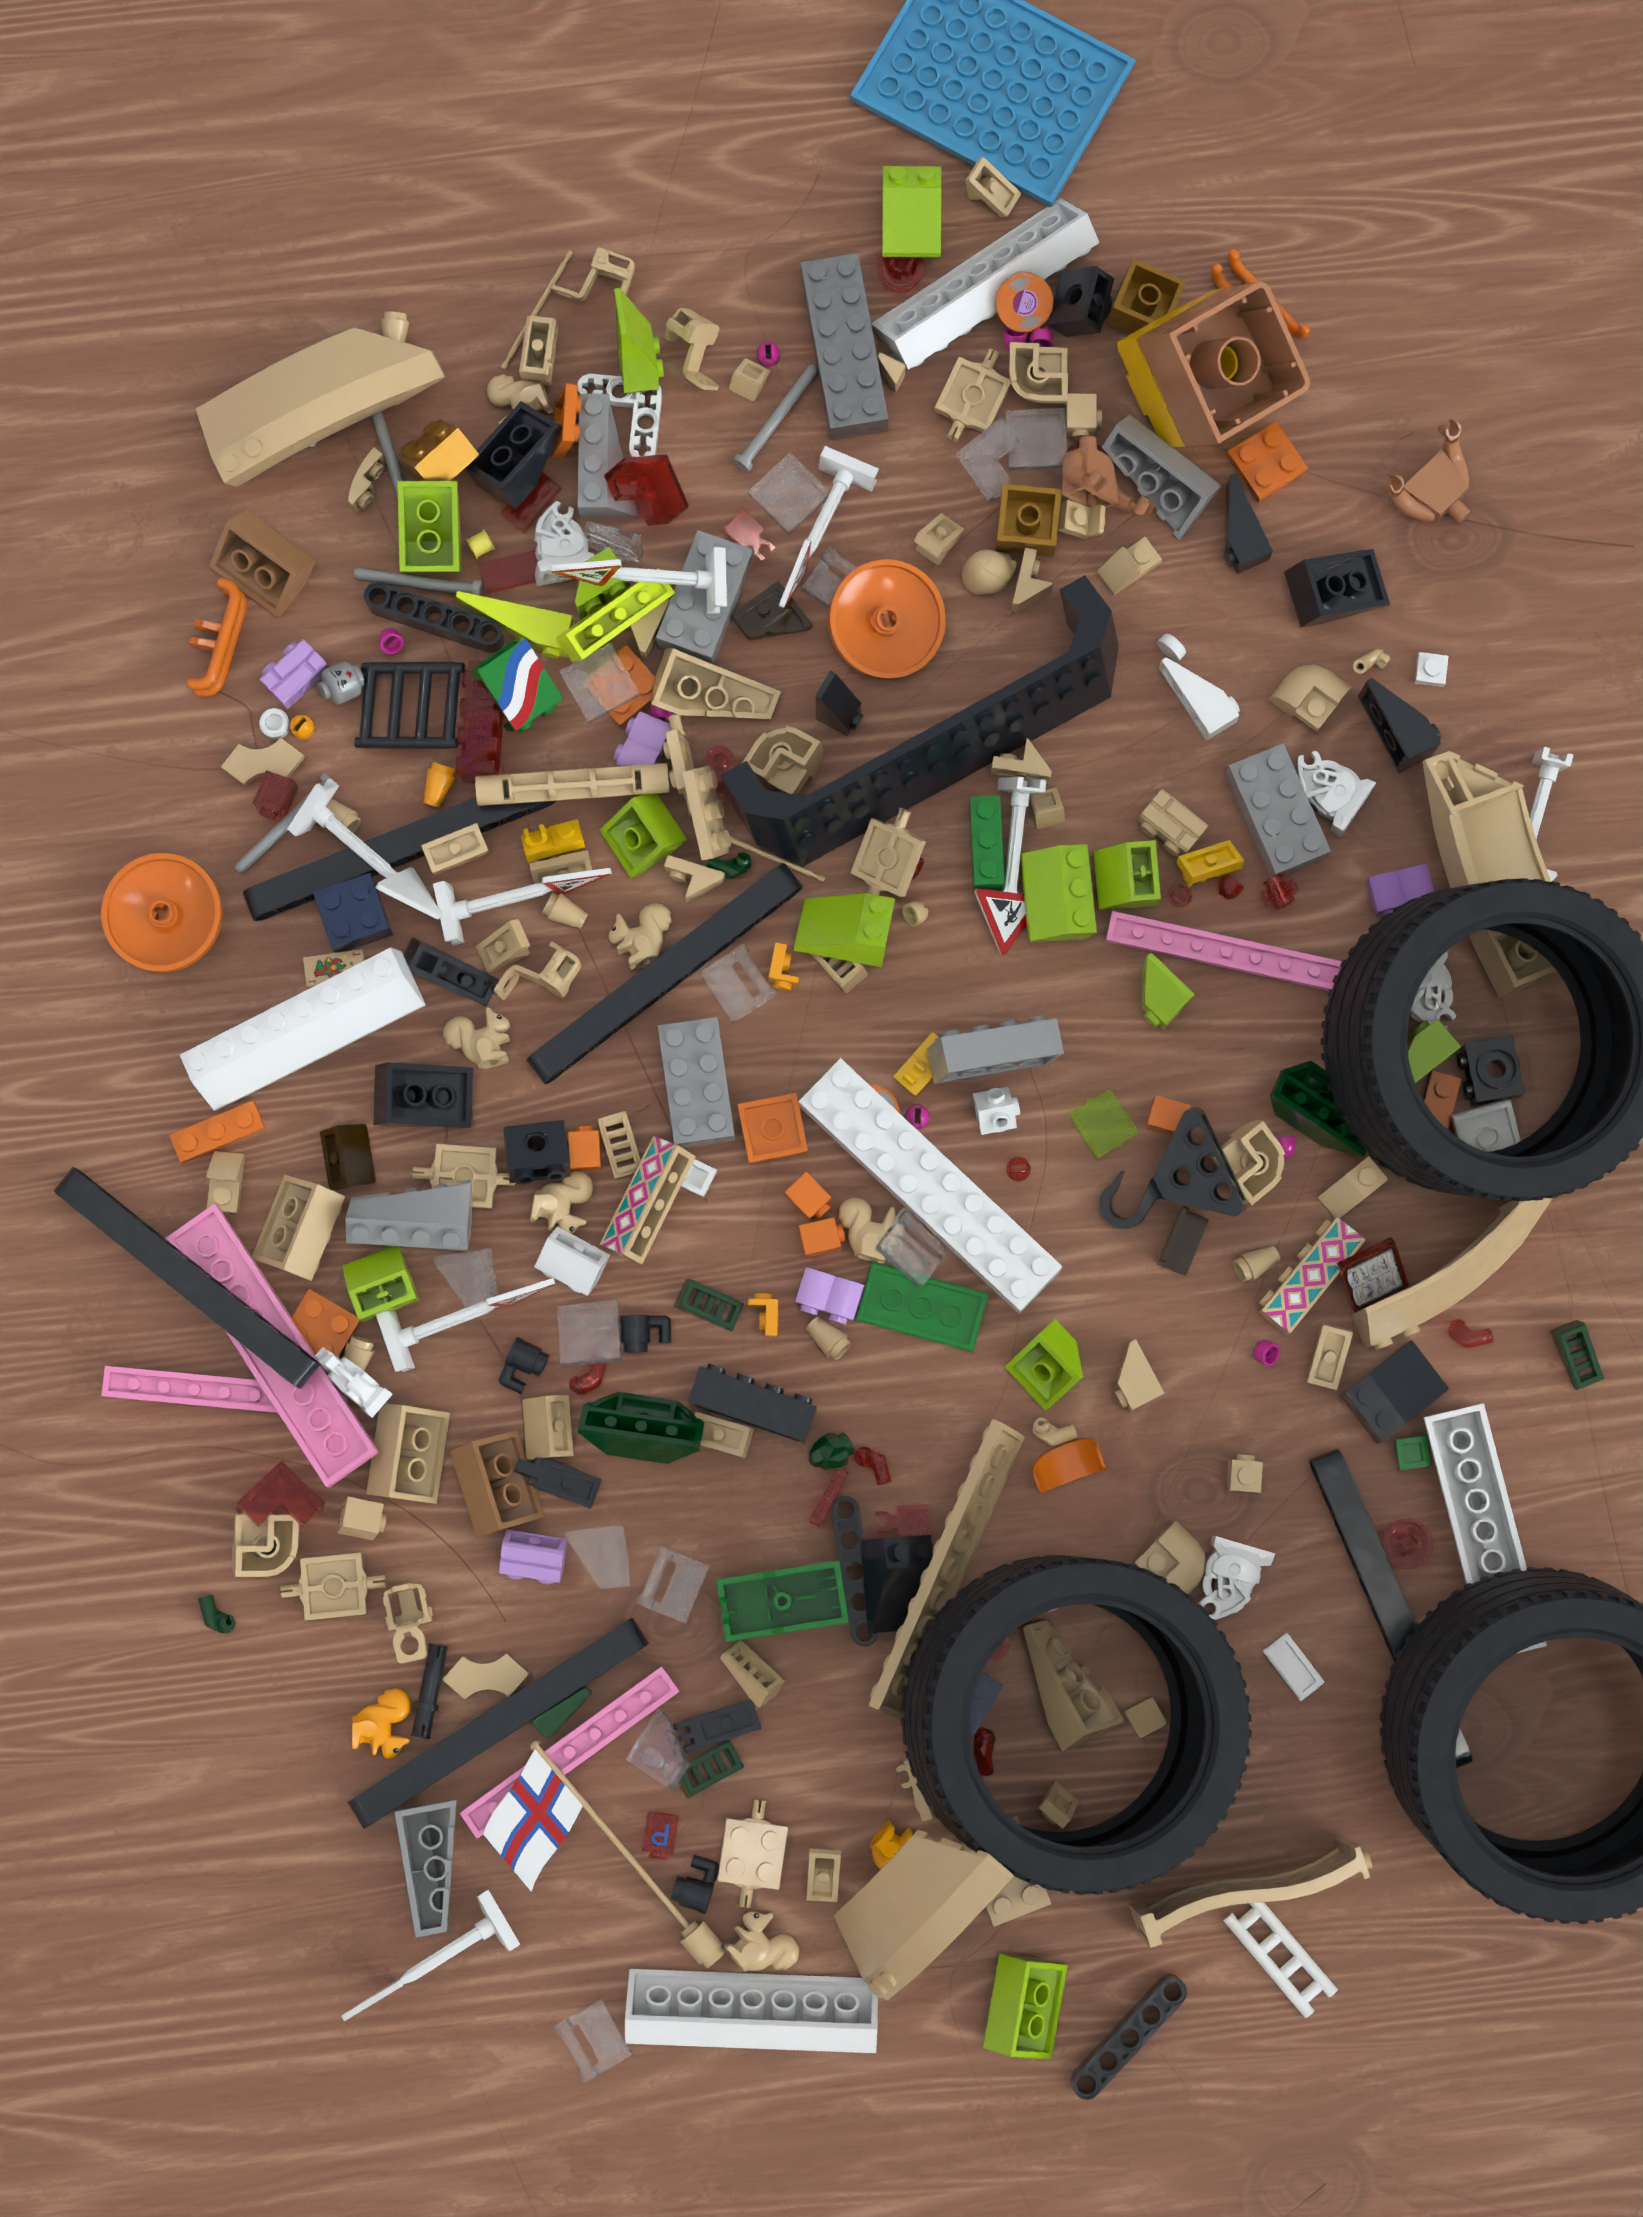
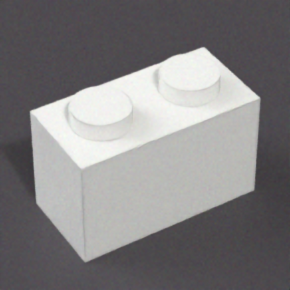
(572, 1261)

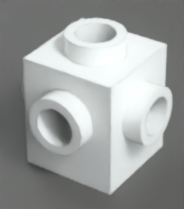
(996, 1110)

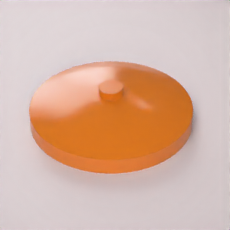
(886, 619)
(161, 913)

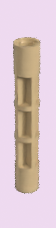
(572, 784)

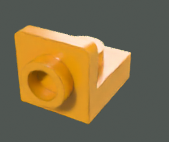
(780, 963)
(768, 1319)

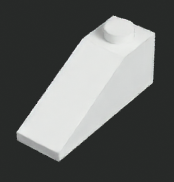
(1203, 701)

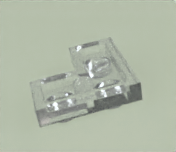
(982, 456)

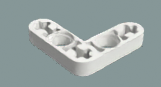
(631, 400)

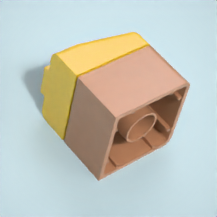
(1214, 365)

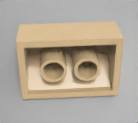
(298, 1227)
(409, 1454)

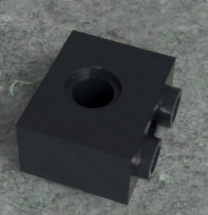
(1081, 301)
(1479, 1083)
(528, 1165)

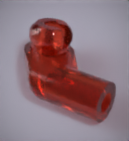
(1466, 1337)

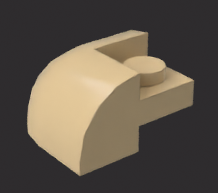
(1039, 372)
(1310, 694)
(785, 759)
(1255, 1159)
(266, 1548)
(1175, 1557)

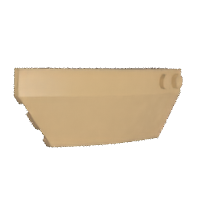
(310, 399)
(1486, 838)
(1453, 1281)
(916, 1909)

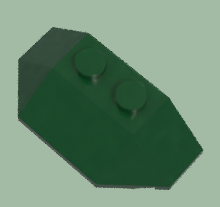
(1307, 1105)
(641, 1427)

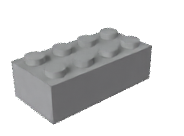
(686, 620)
(1277, 811)
(995, 1049)
(696, 1082)

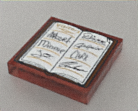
(1372, 1274)

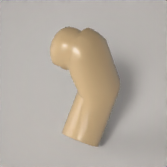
(1050, 1434)

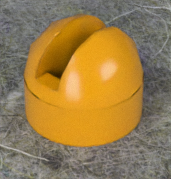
(306, 730)

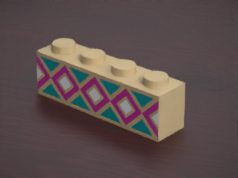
(647, 1200)
(1311, 1275)

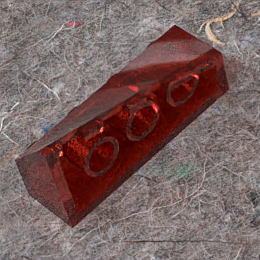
(481, 731)

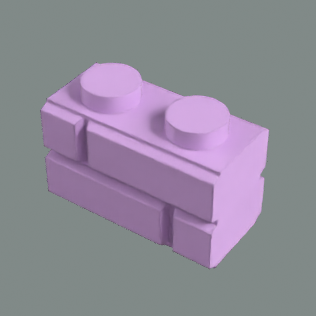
(293, 673)
(533, 1556)

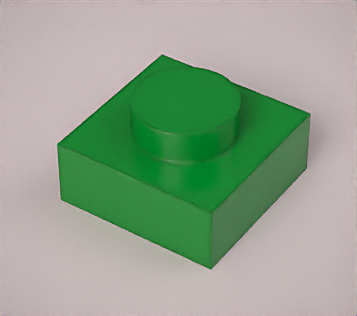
(1412, 1453)

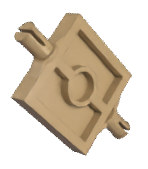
(972, 395)
(678, 750)
(888, 856)
(466, 1163)
(333, 1586)
(752, 1853)

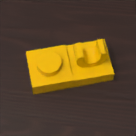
(552, 840)
(1209, 862)
(916, 1071)

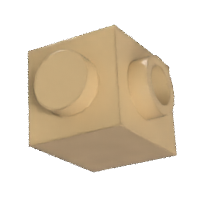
(1082, 415)
(1244, 1475)
(361, 1518)

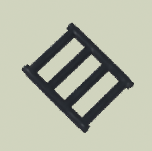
(420, 740)

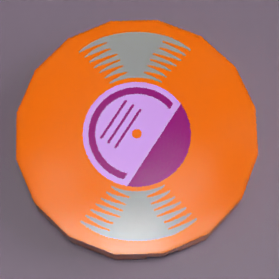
(1024, 301)

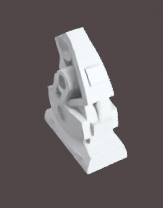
(558, 542)
(1334, 794)
(1427, 1001)
(354, 1382)
(1235, 1574)

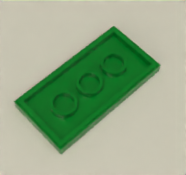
(931, 1312)

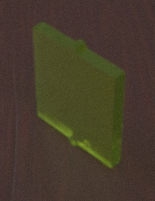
(1103, 1123)

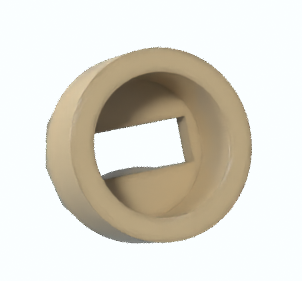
(914, 913)

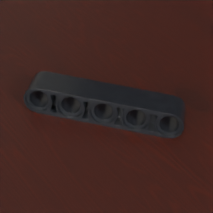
(424, 607)
(847, 1556)
(1122, 2051)

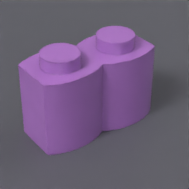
(1398, 887)

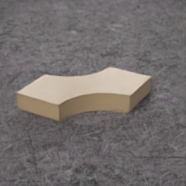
(249, 764)
(470, 1677)

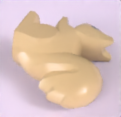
(505, 391)
(642, 941)
(479, 1045)
(555, 1199)
(864, 1233)
(758, 1952)

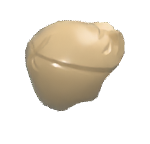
(987, 572)

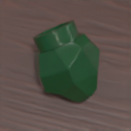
(831, 1451)

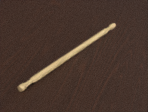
(537, 309)
(776, 859)

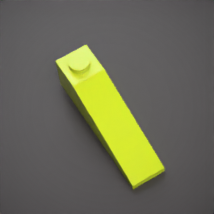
(612, 618)
(522, 621)

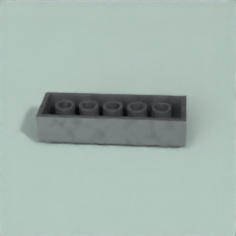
(844, 346)

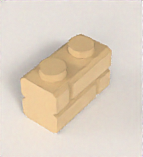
(539, 349)
(1172, 824)

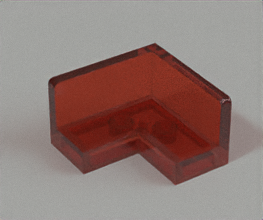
(650, 483)
(282, 1489)

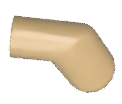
(1374, 657)

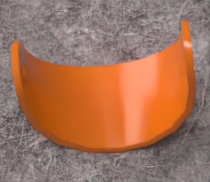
(1068, 1463)

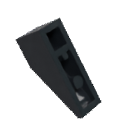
(1244, 538)
(837, 705)
(449, 971)

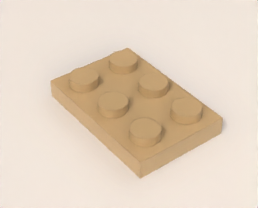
(706, 812)
(1015, 1898)

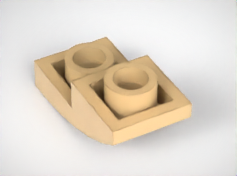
(362, 490)

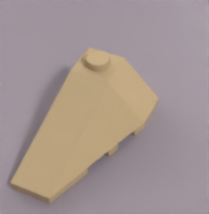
(703, 689)
(1071, 1700)

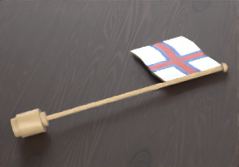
(537, 1820)

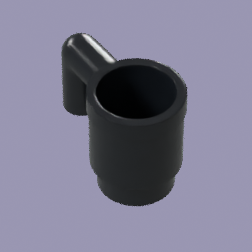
(636, 1331)
(525, 1358)
(694, 1892)

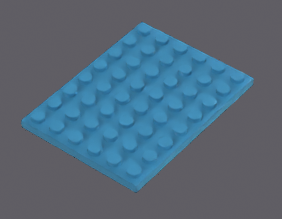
(995, 86)

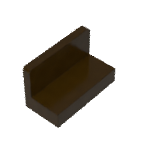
(347, 1156)
(1183, 1241)

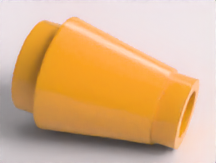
(437, 784)

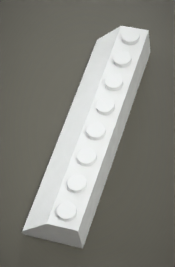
(969, 290)
(303, 1029)
(1475, 1494)
(750, 2011)

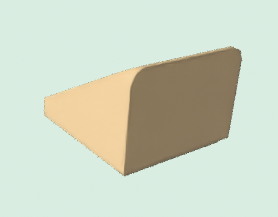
(892, 371)
(749, 379)
(1047, 808)
(1145, 1717)

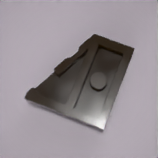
(765, 618)

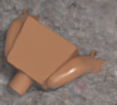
(1092, 480)
(1437, 485)

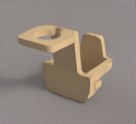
(601, 265)
(699, 333)
(554, 981)
(408, 1620)

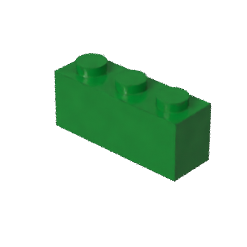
(986, 843)

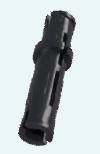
(429, 1691)

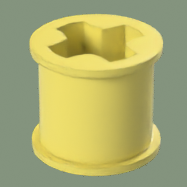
(480, 544)

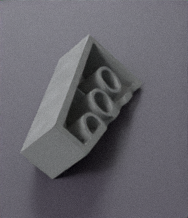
(598, 454)
(1161, 474)
(413, 1218)
(427, 1857)

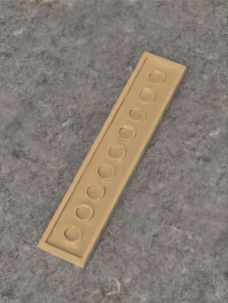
(950, 1557)

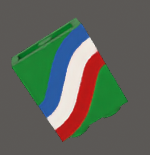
(518, 684)

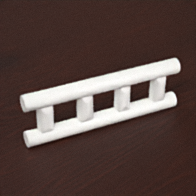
(1281, 1975)

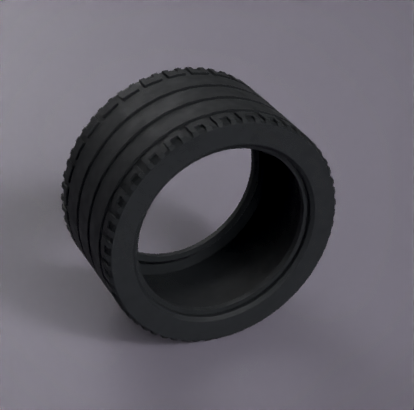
(1369, 1032)
(1425, 1700)
(1203, 1746)

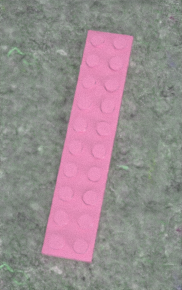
(318, 1411)

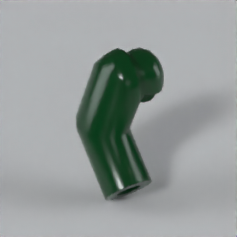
(733, 867)
(214, 1618)

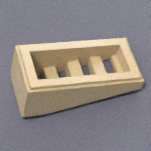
(849, 981)
(614, 1119)
(753, 1687)

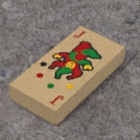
(325, 966)

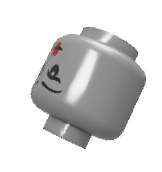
(341, 682)

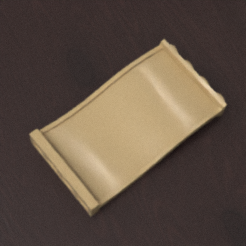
(1311, 1878)

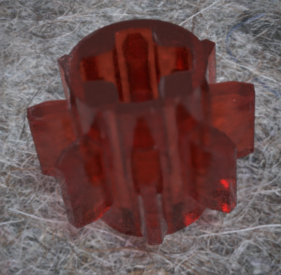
(1279, 891)

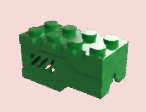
(782, 1601)

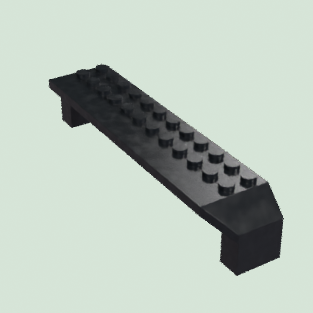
(942, 755)

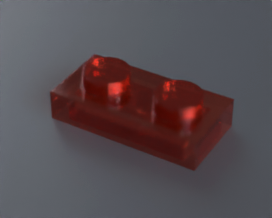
(533, 505)

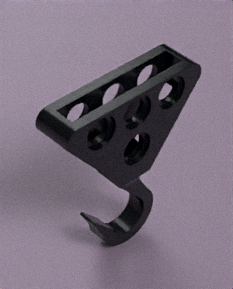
(1203, 1186)

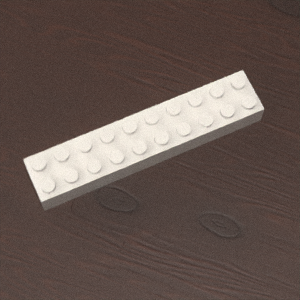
(930, 1186)

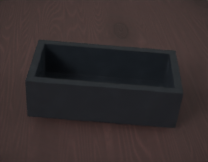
(752, 1404)

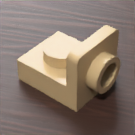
(1081, 520)

